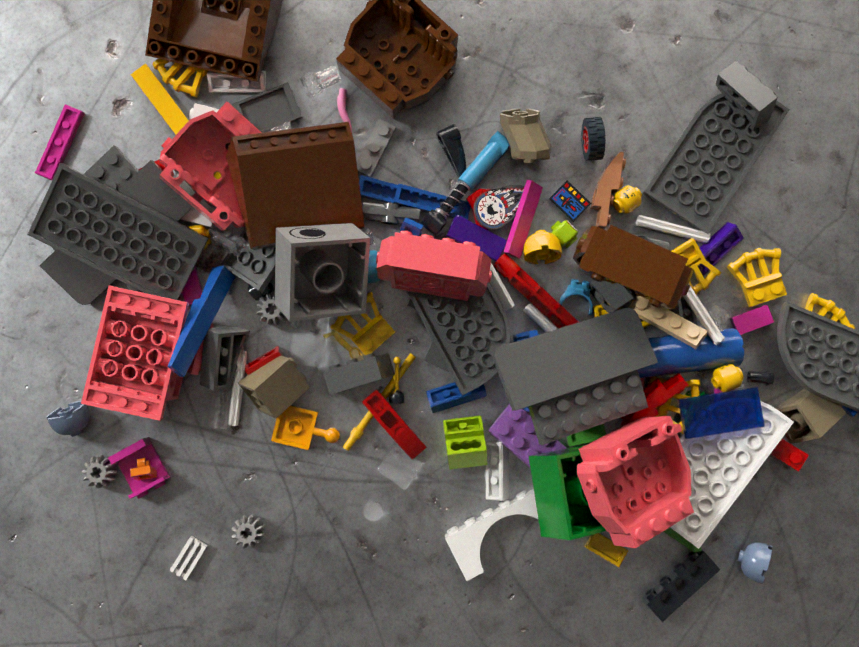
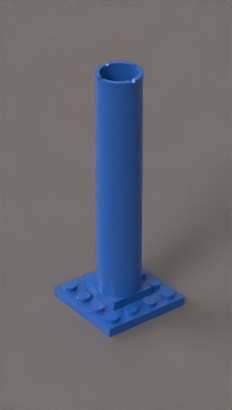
(678, 357)

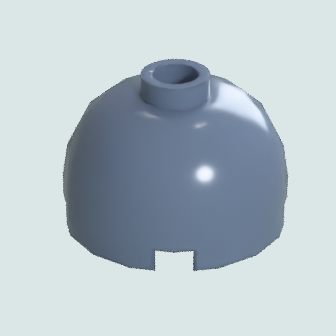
(70, 419)
(755, 560)

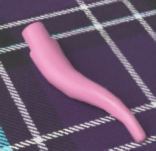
(341, 105)

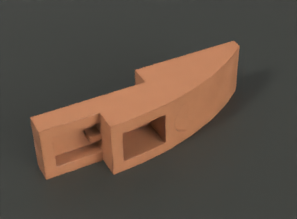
(608, 183)

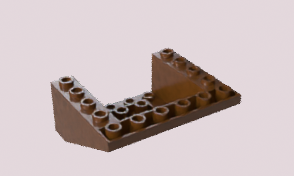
(214, 34)
(295, 179)

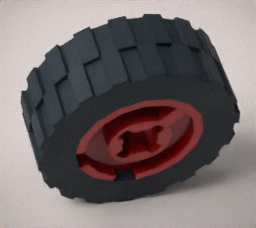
(593, 138)

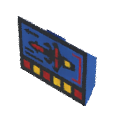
(570, 201)

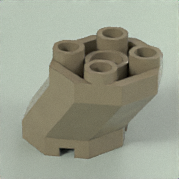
(525, 135)

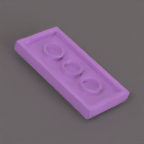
(518, 434)

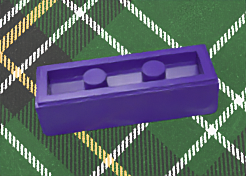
(467, 231)
(720, 245)

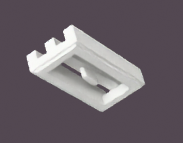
(180, 572)

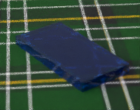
(721, 412)

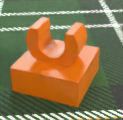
(143, 471)

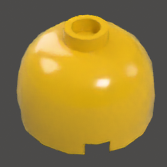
(542, 246)

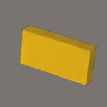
(606, 549)

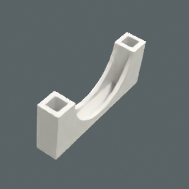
(467, 539)

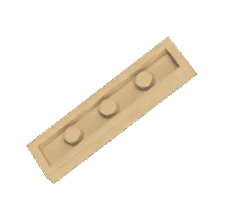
(669, 322)

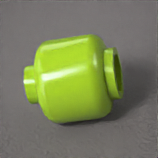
(565, 232)

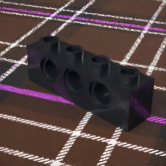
(691, 583)

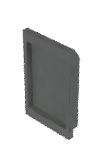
(270, 107)

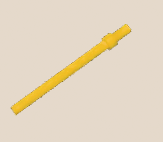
(357, 432)

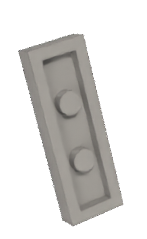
(375, 147)

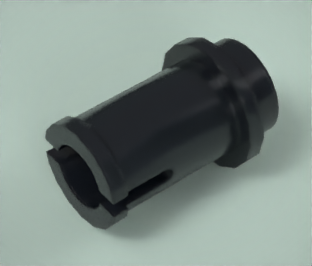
(760, 377)

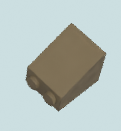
(275, 386)
(811, 416)

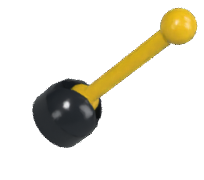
(396, 395)

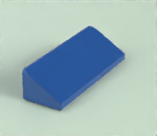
(450, 396)

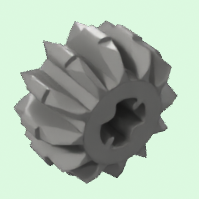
(265, 307)
(92, 471)
(246, 539)

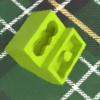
(465, 442)

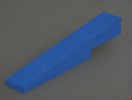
(407, 196)
(200, 319)

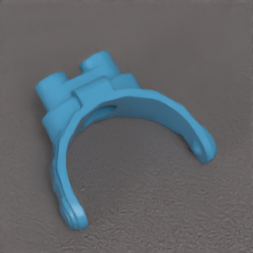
(578, 288)

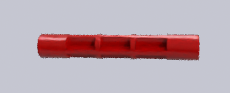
(534, 292)

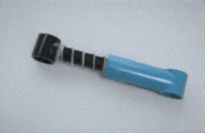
(468, 181)

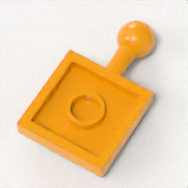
(297, 427)

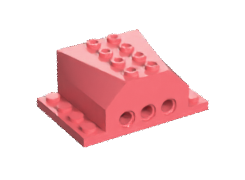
(133, 354)

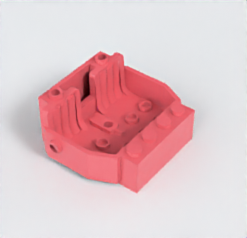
(198, 153)
(433, 266)
(625, 466)

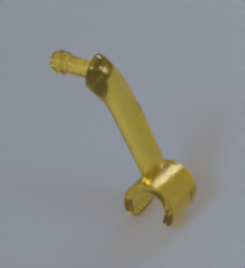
(341, 341)

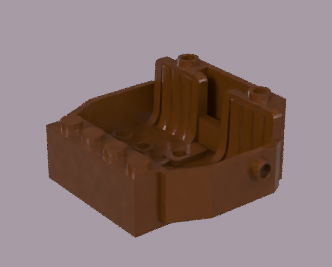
(380, 35)
(635, 264)

